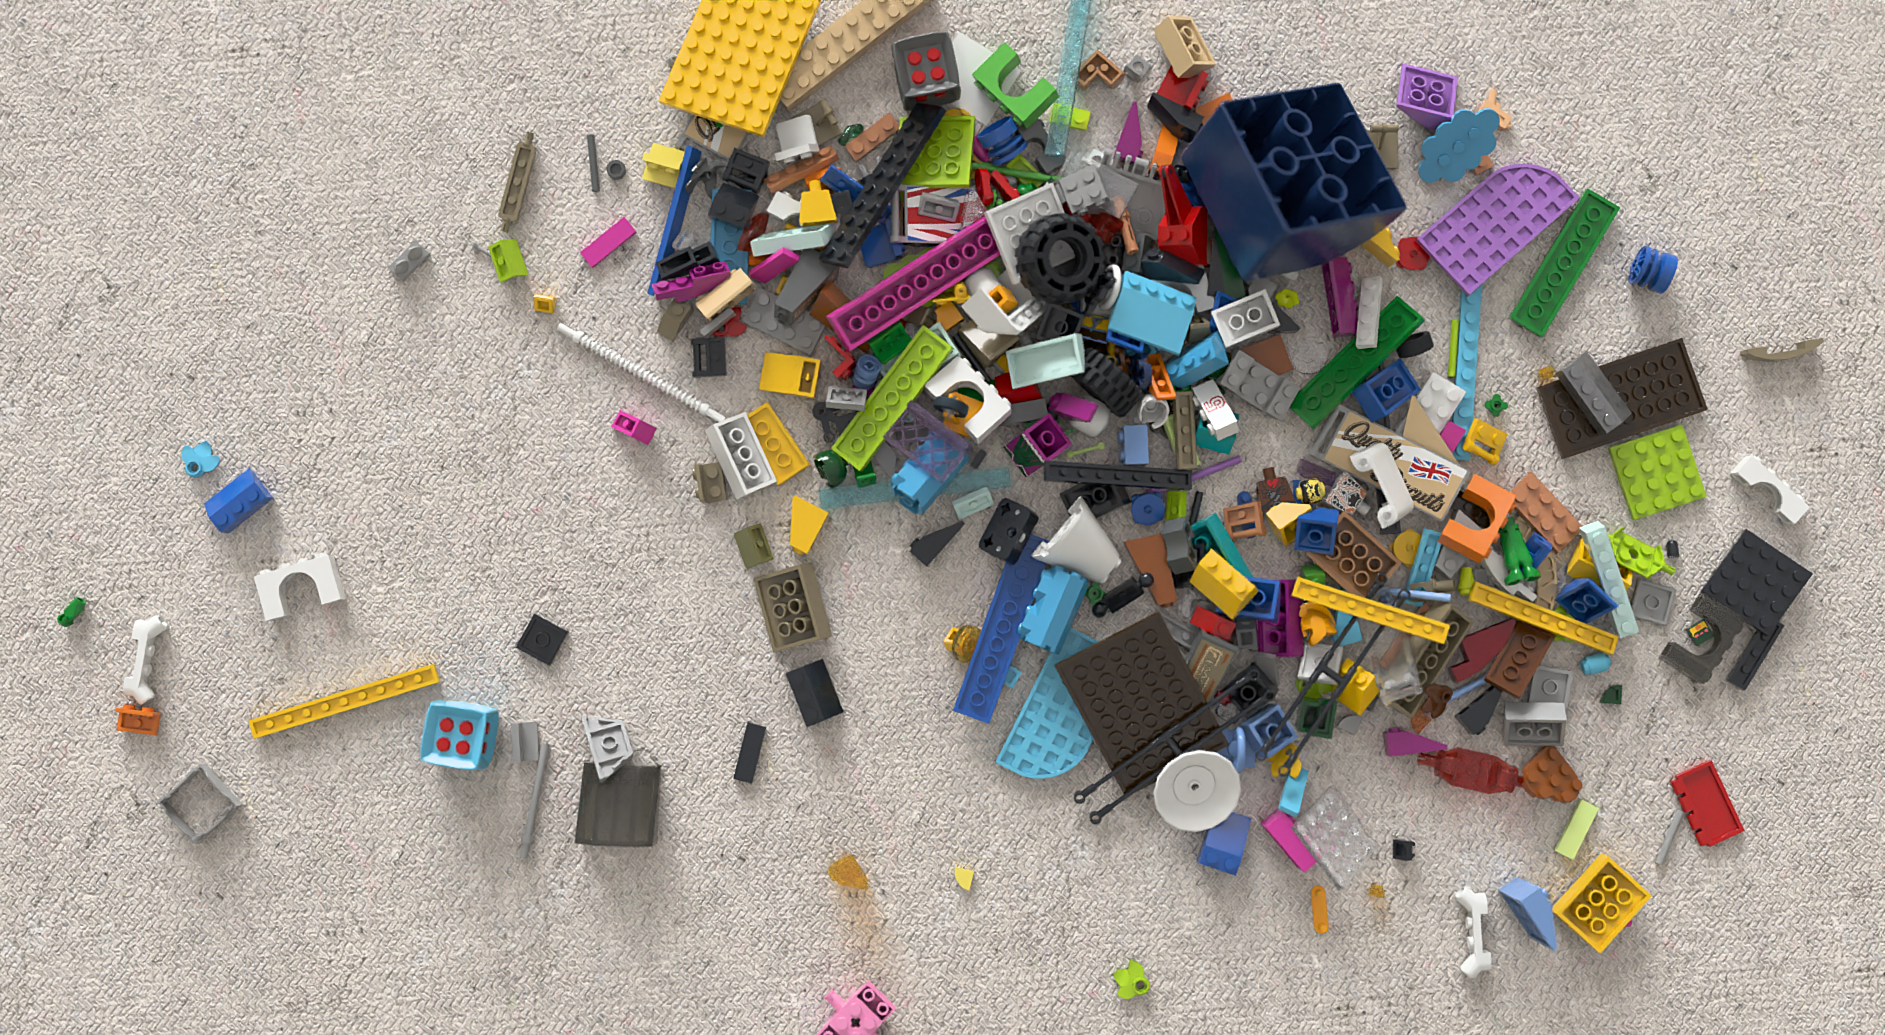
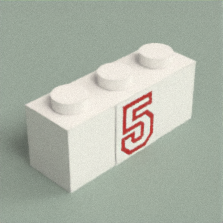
(1214, 410)

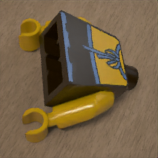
(1094, 335)

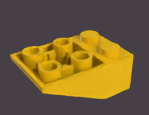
(1383, 248)
(790, 375)

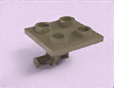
(823, 121)
(1386, 142)

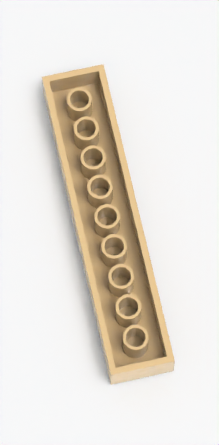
(844, 44)

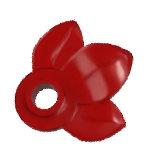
(733, 326)

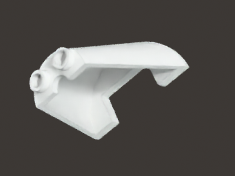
(1081, 546)

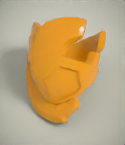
(1317, 621)

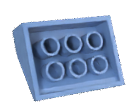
(1532, 910)

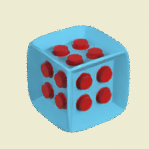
(459, 735)

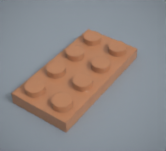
(1544, 512)

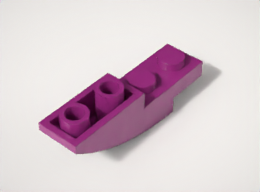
(699, 281)

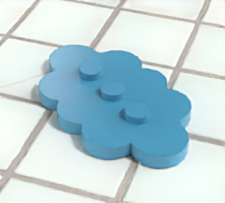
(1458, 145)

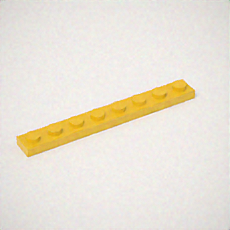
(1370, 610)
(1543, 618)

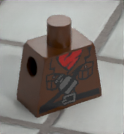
(1273, 490)

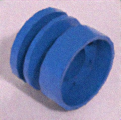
(1003, 143)
(1653, 269)

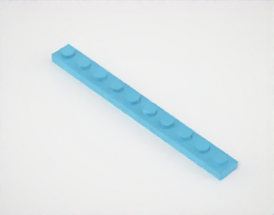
(1466, 364)

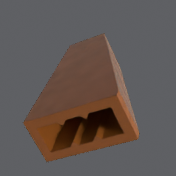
(828, 301)
(1150, 556)

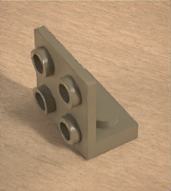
(710, 482)

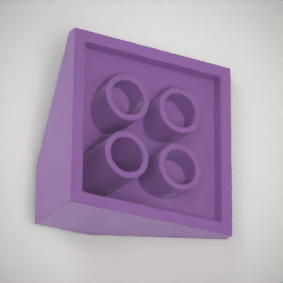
(1426, 95)

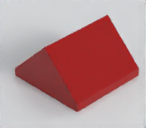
(1017, 395)

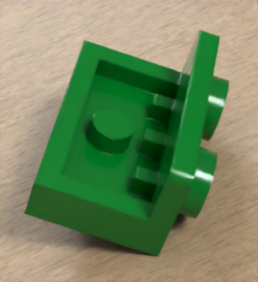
(889, 342)

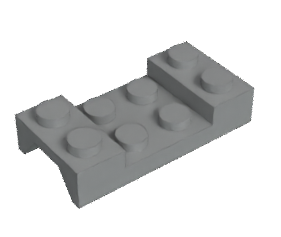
(1258, 385)

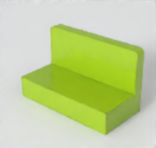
(507, 259)

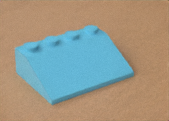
(1152, 313)

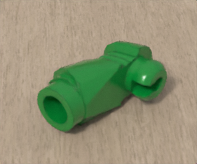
(71, 612)

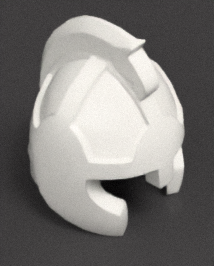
(1152, 410)

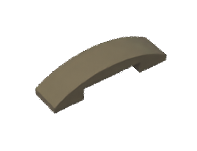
(1762, 355)

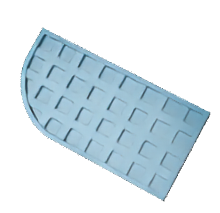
(1049, 729)

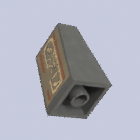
(803, 286)
(1209, 661)

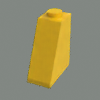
(805, 524)

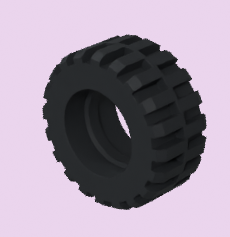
(1108, 383)

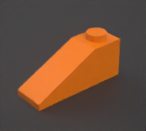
(1164, 149)
(1161, 385)

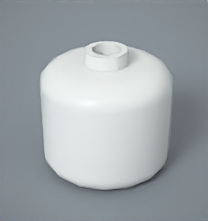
(981, 278)
(1099, 421)

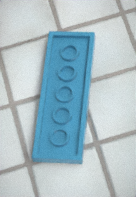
(725, 240)

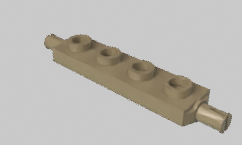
(517, 182)

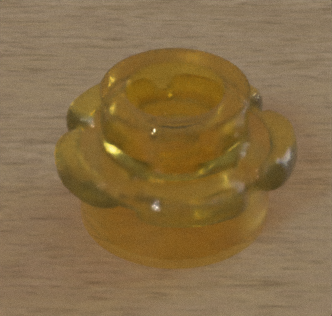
(1546, 372)
(1376, 890)

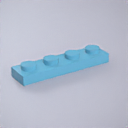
(1424, 561)

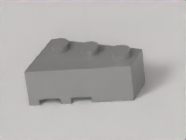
(1448, 560)

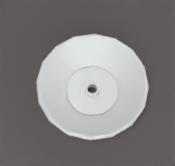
(1207, 802)

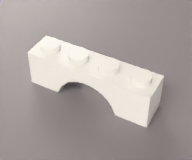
(784, 207)
(1787, 505)

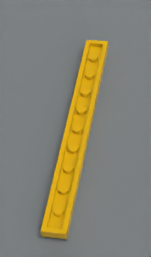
(344, 701)

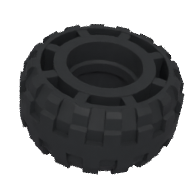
(1035, 264)

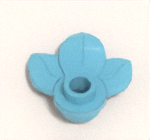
(199, 456)

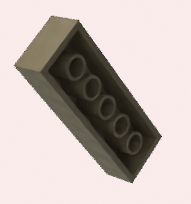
(1432, 656)

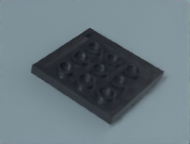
(1756, 582)

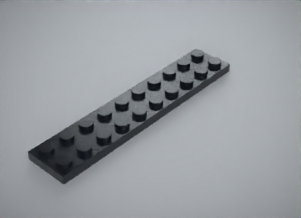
(882, 185)

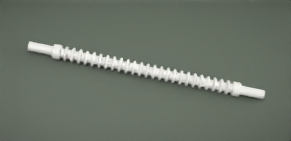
(578, 337)

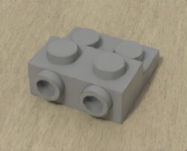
(1084, 190)

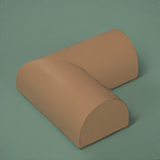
(1099, 66)

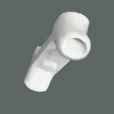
(136, 685)
(1479, 959)

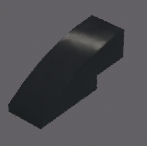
(688, 258)

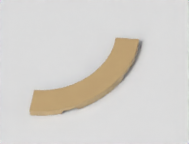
(1547, 584)

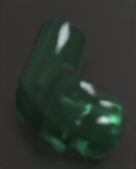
(850, 132)

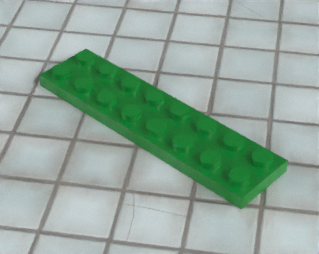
(1564, 263)
(1354, 365)

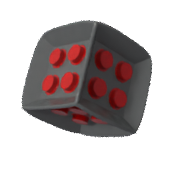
(926, 70)

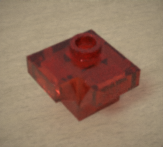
(1105, 225)

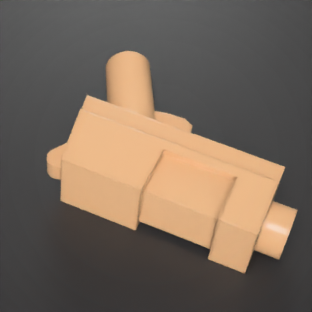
(1492, 104)

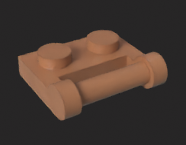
(1243, 515)

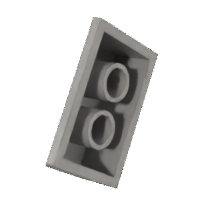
(1534, 723)

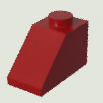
(1213, 622)

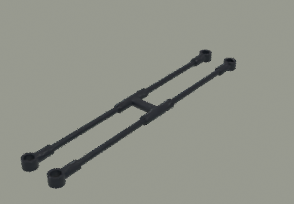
(1322, 667)
(1167, 737)

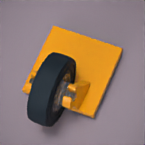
(957, 411)

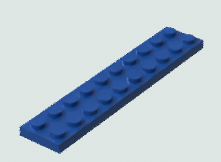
(999, 635)

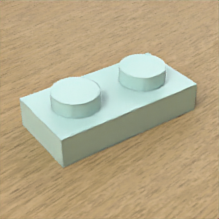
(973, 503)

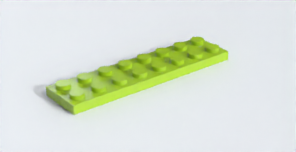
(889, 399)

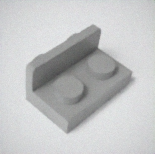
(846, 398)

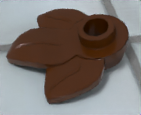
(1437, 699)

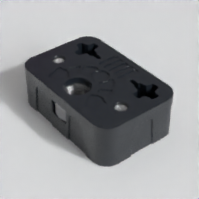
(1008, 531)

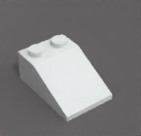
(1245, 318)

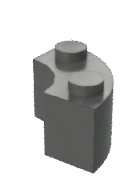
(1180, 551)

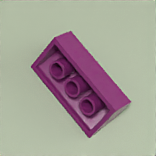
(1340, 297)
(1284, 637)

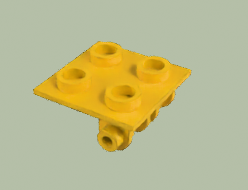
(958, 294)

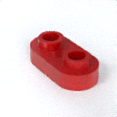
(983, 188)

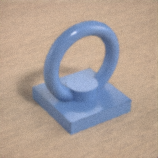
(1239, 751)

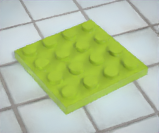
(946, 156)
(1657, 472)

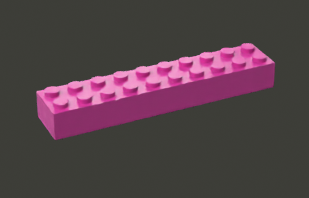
(914, 284)

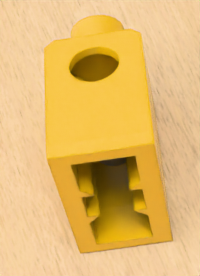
(816, 206)

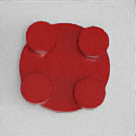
(1411, 255)

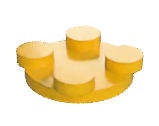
(1406, 546)

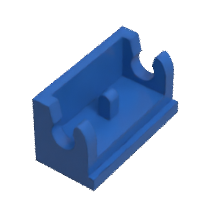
(1538, 548)

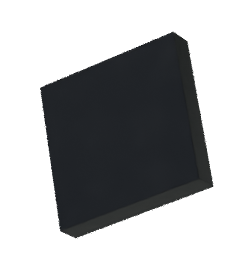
(542, 639)

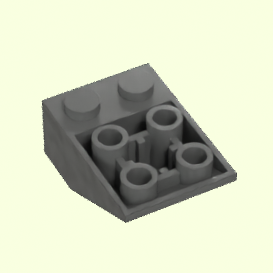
(1117, 253)

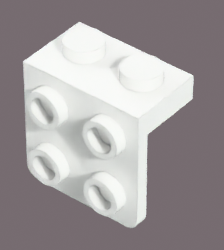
(796, 139)

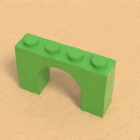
(1024, 108)

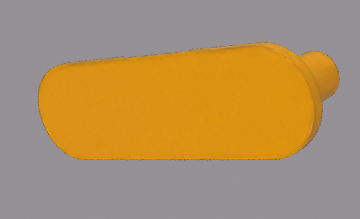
(1319, 909)

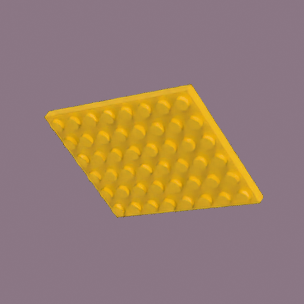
(738, 60)

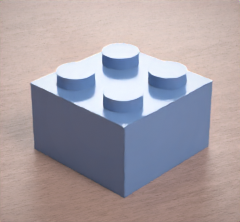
(1133, 445)
(1263, 725)

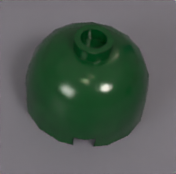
(831, 467)

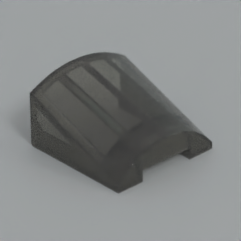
(621, 808)

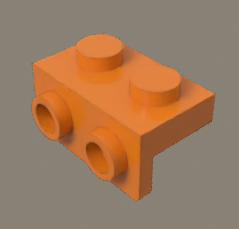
(138, 720)

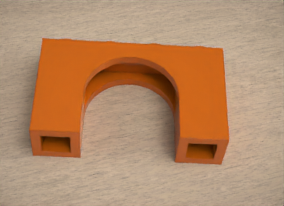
(1476, 543)

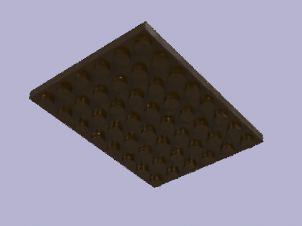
(1135, 691)

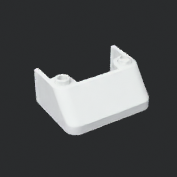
(991, 317)

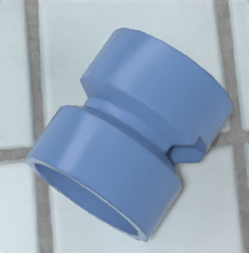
(866, 372)

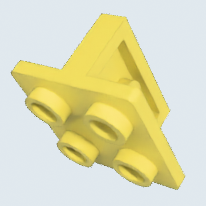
(663, 165)

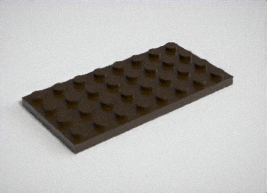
(1653, 384)

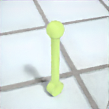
(1100, 446)

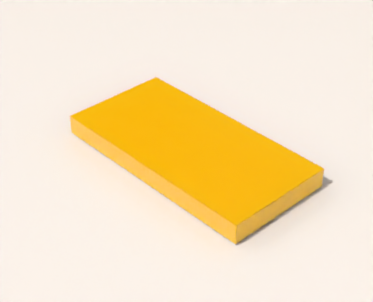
(778, 445)

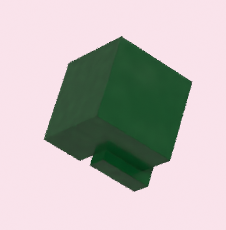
(1308, 712)

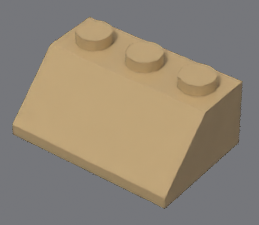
(1184, 46)
(726, 294)

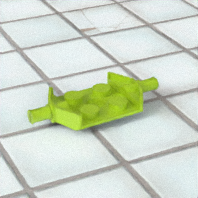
(1647, 559)

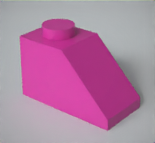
(634, 427)

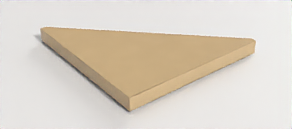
(1422, 431)

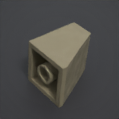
(986, 346)

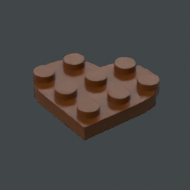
(1550, 776)

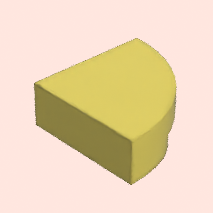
(964, 877)

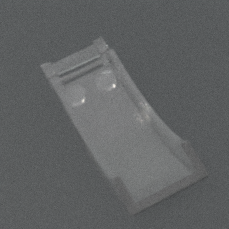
(1391, 656)

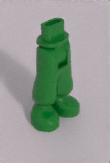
(1516, 554)

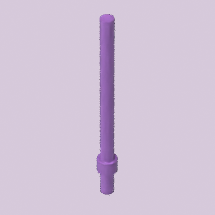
(1204, 472)

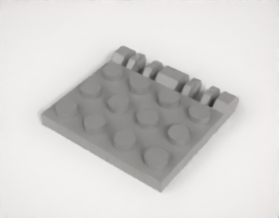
(1147, 203)

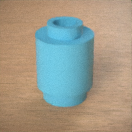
(1595, 663)

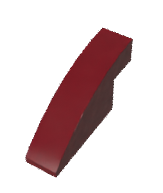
(1480, 649)

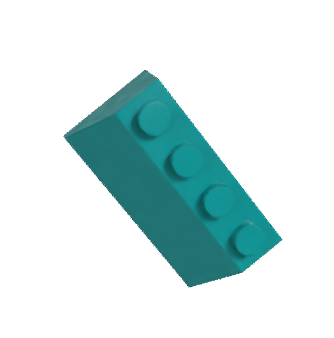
(1215, 537)

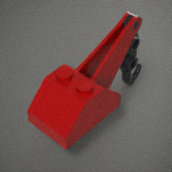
(1182, 226)

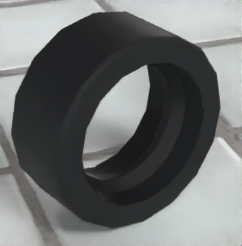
(1415, 345)

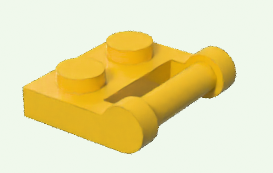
(1487, 436)

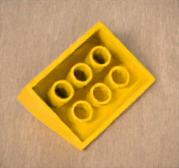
(1601, 902)

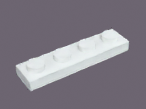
(1369, 312)

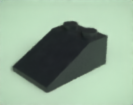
(1099, 498)

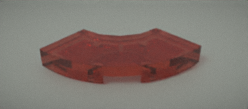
(756, 228)

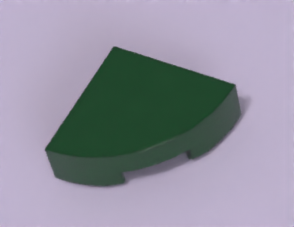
(1612, 695)

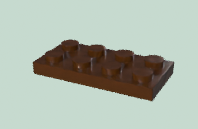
(1519, 659)

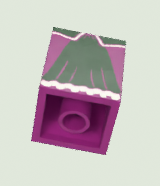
(1037, 444)

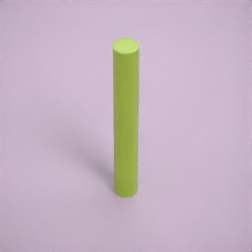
(1453, 348)

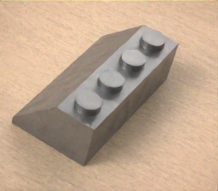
(1593, 393)

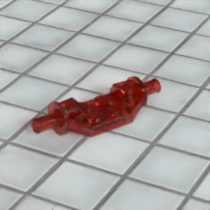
(1473, 770)

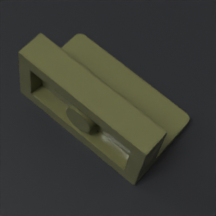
(753, 545)

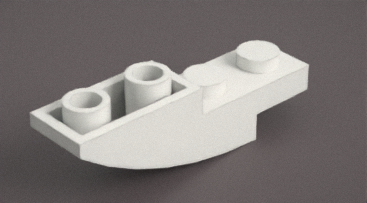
(1495, 568)

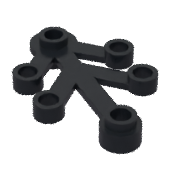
(840, 421)

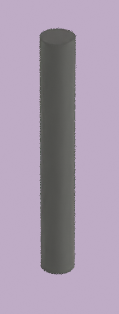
(593, 163)

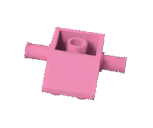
(866, 1004)

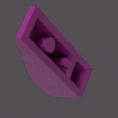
(1130, 138)
(1072, 407)
(1402, 742)

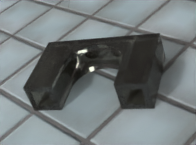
(1724, 625)

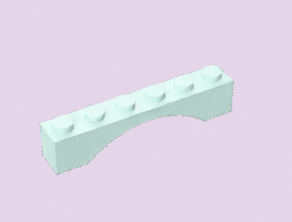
(1603, 558)

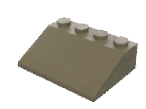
(792, 607)

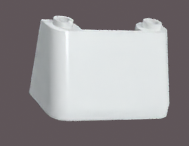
(1382, 462)

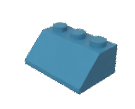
(1197, 361)

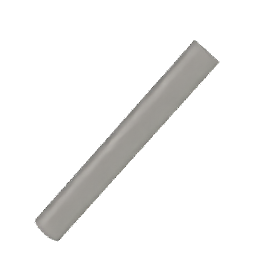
(1669, 837)

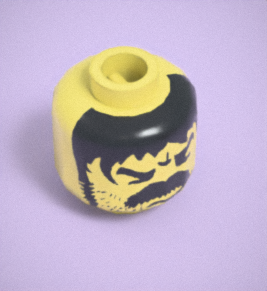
(1310, 491)

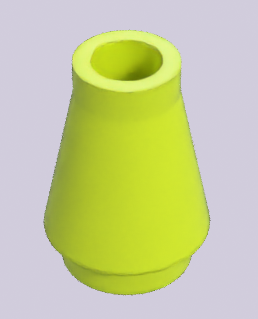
(1465, 581)

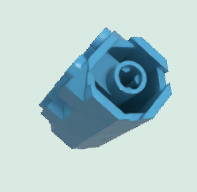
(919, 488)
(1055, 609)

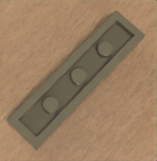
(1184, 430)

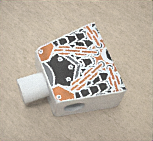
(1346, 496)

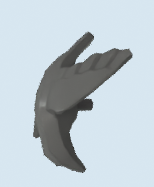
(705, 172)

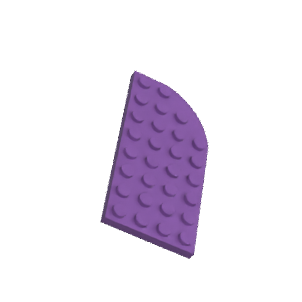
(1495, 222)

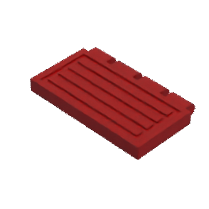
(1708, 802)

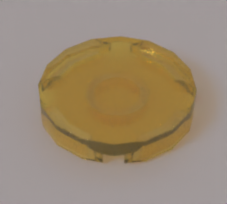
(965, 643)

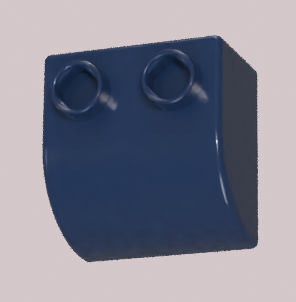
(1291, 179)

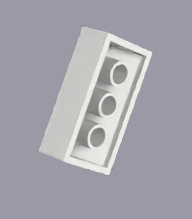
(740, 455)

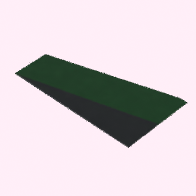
(1222, 273)

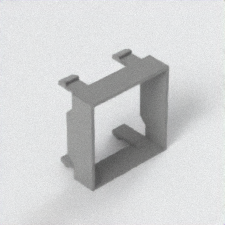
(180, 823)

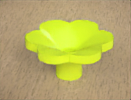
(1287, 298)

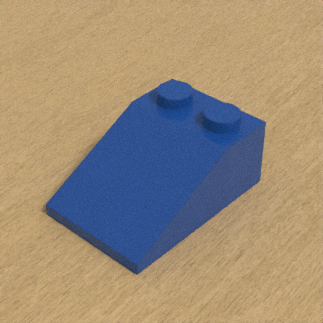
(1386, 390)
(1584, 600)
(1225, 844)

